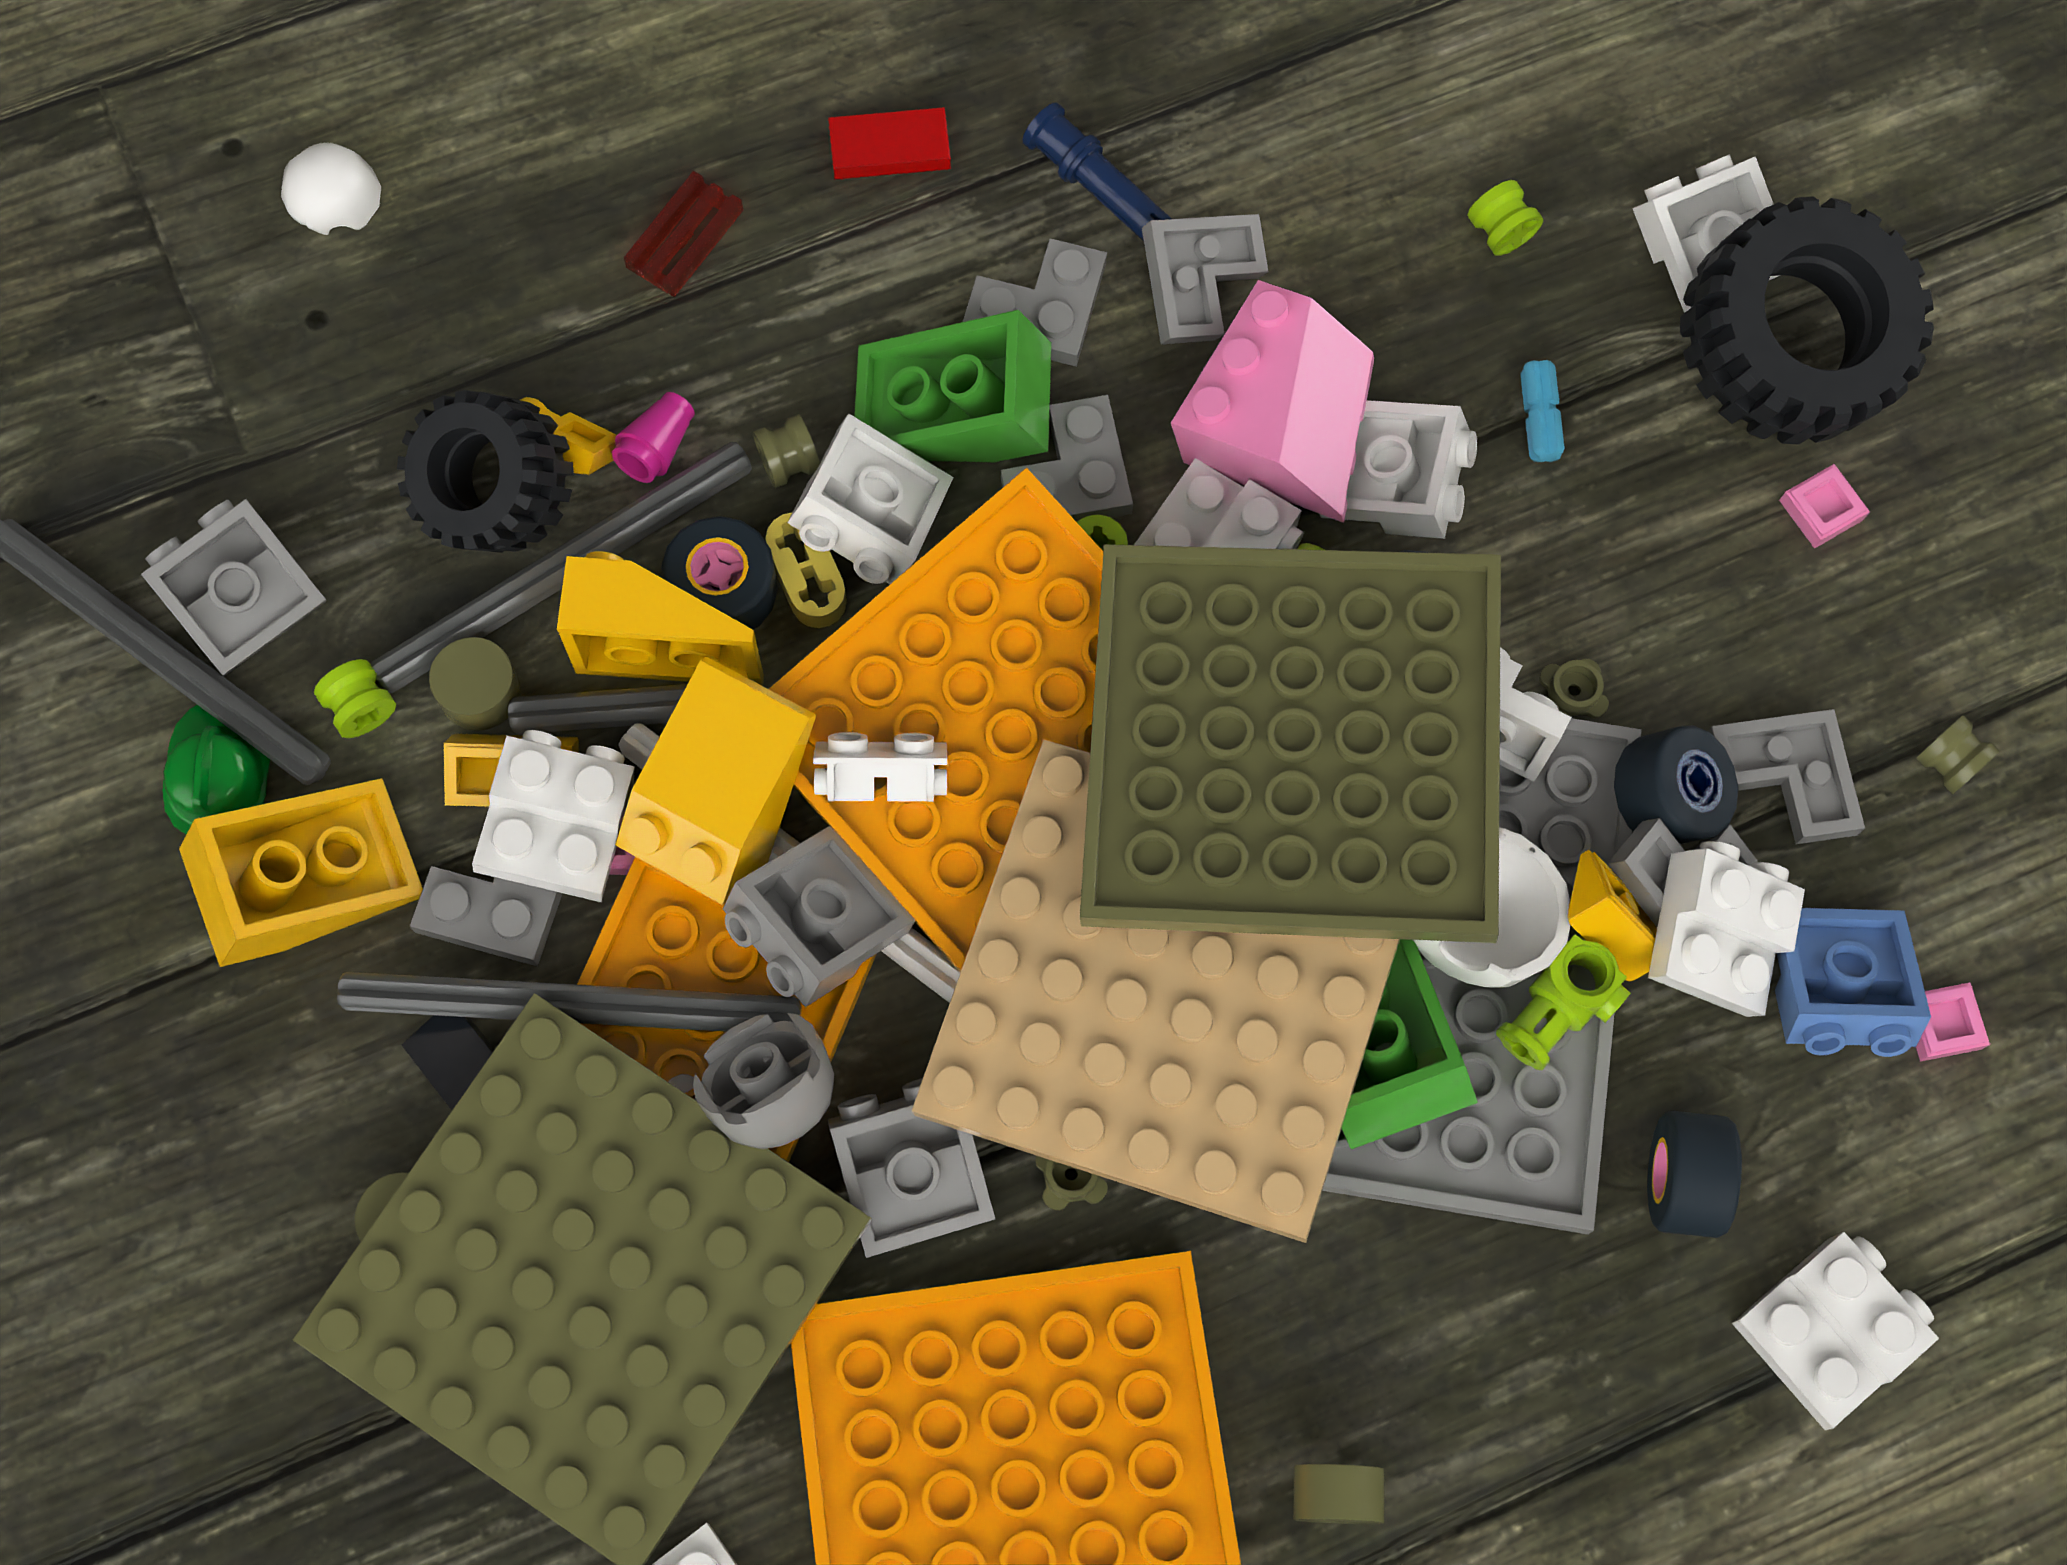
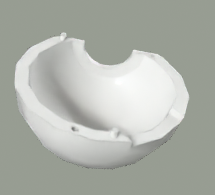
(1531, 922)

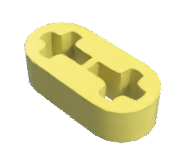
(794, 575)

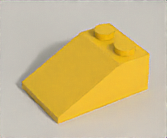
(640, 626)
(716, 781)
(297, 869)

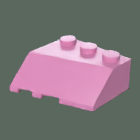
(1281, 401)

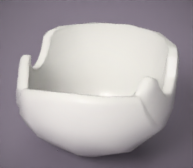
(330, 188)

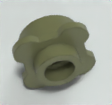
(1584, 675)
(1062, 1191)

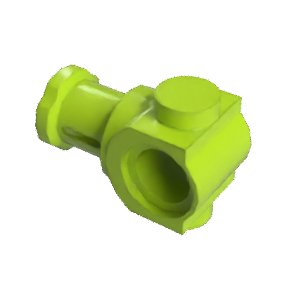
(1563, 1002)

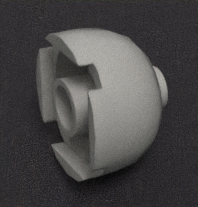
(766, 1081)

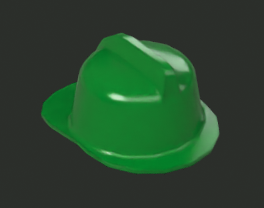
(210, 770)

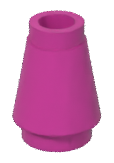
(653, 438)

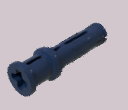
(1082, 161)

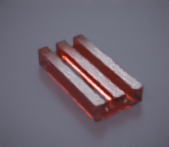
(668, 218)

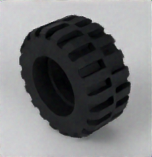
(1863, 277)

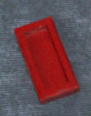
(889, 143)

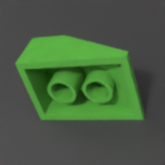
(960, 389)
(1410, 1059)

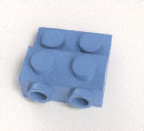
(1852, 983)

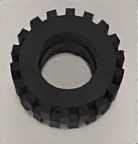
(442, 464)

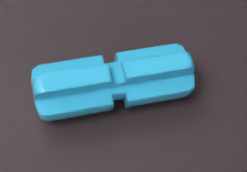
(1544, 420)

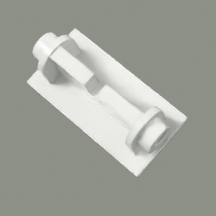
(905, 762)

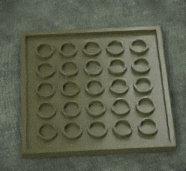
(1296, 743)
(583, 1283)

